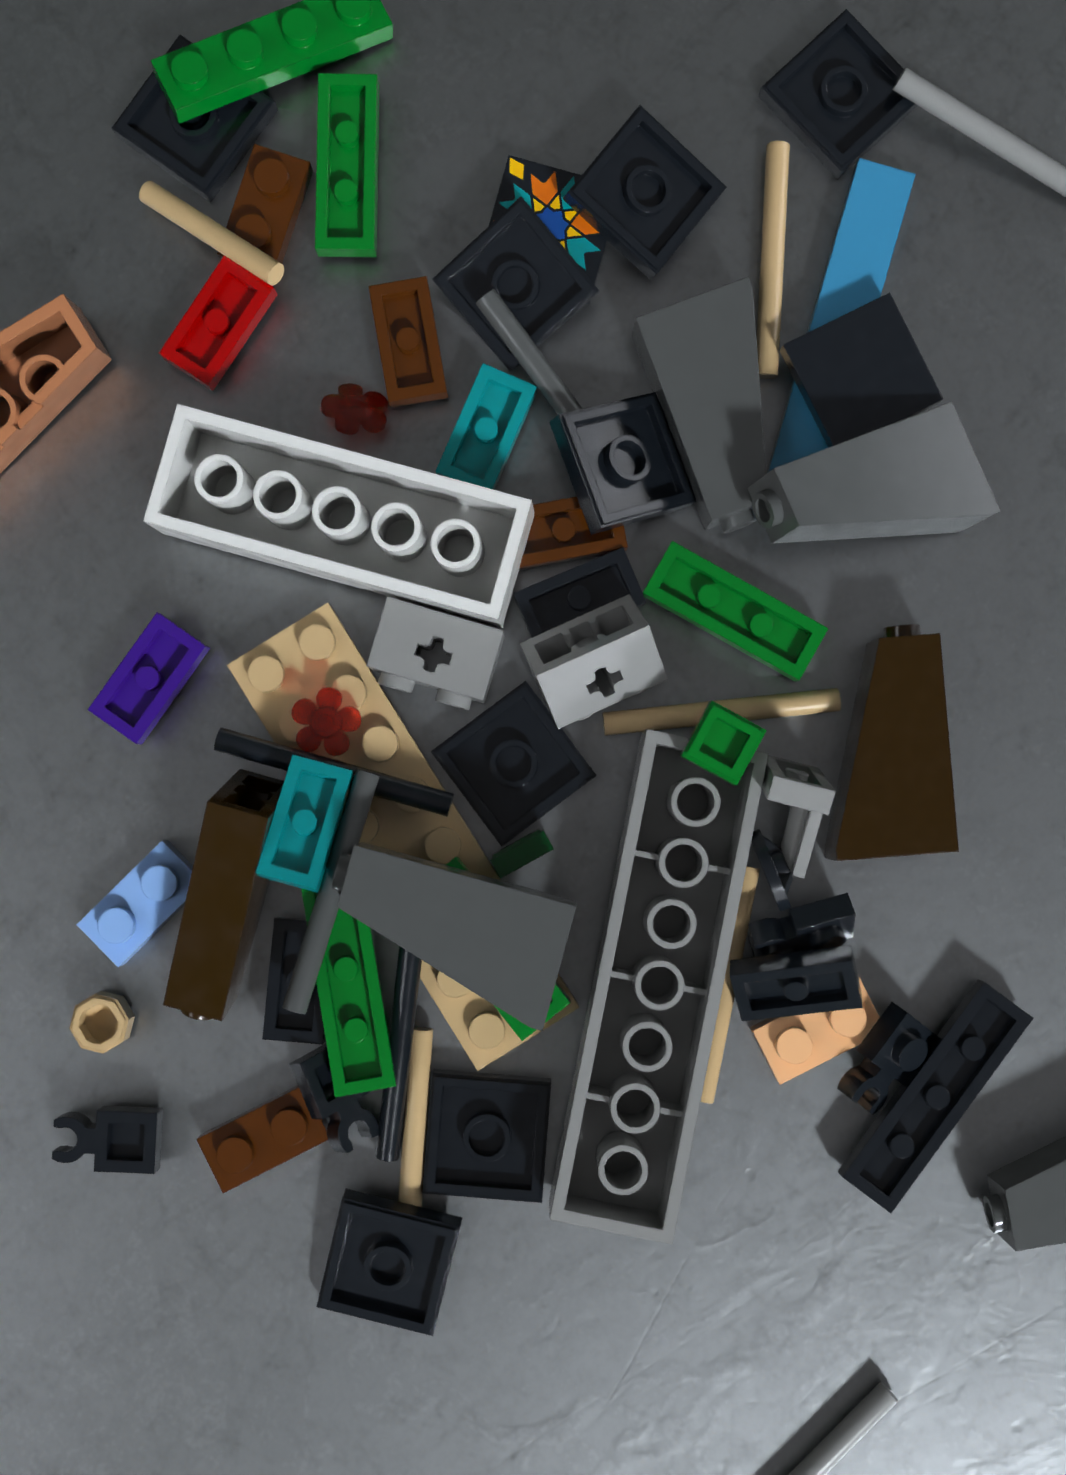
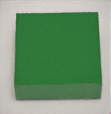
(723, 743)

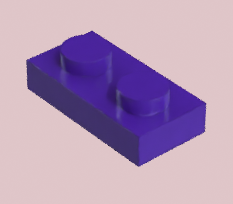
(149, 678)

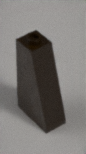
(897, 756)
(223, 898)

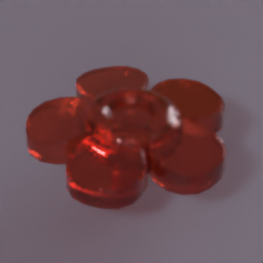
(353, 408)
(325, 722)

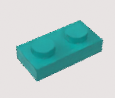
(487, 428)
(305, 823)

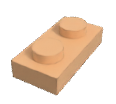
(807, 1040)

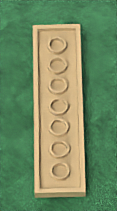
(322, 654)

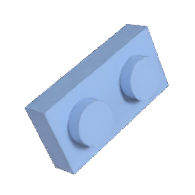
(139, 904)

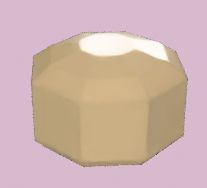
(102, 1022)

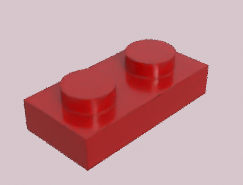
(218, 323)

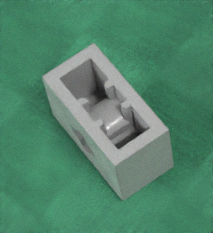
(410, 628)
(594, 661)

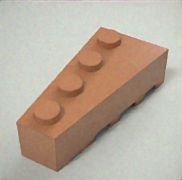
(42, 369)

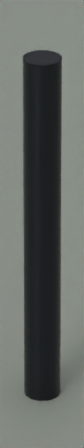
(279, 757)
(401, 1041)

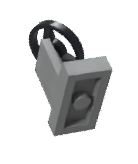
(809, 797)

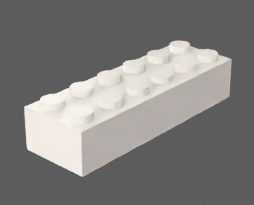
(340, 515)

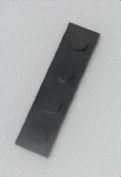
(935, 1096)

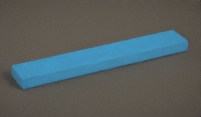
(850, 280)

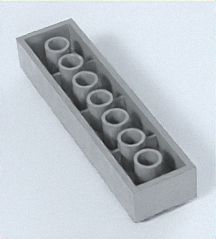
(655, 993)

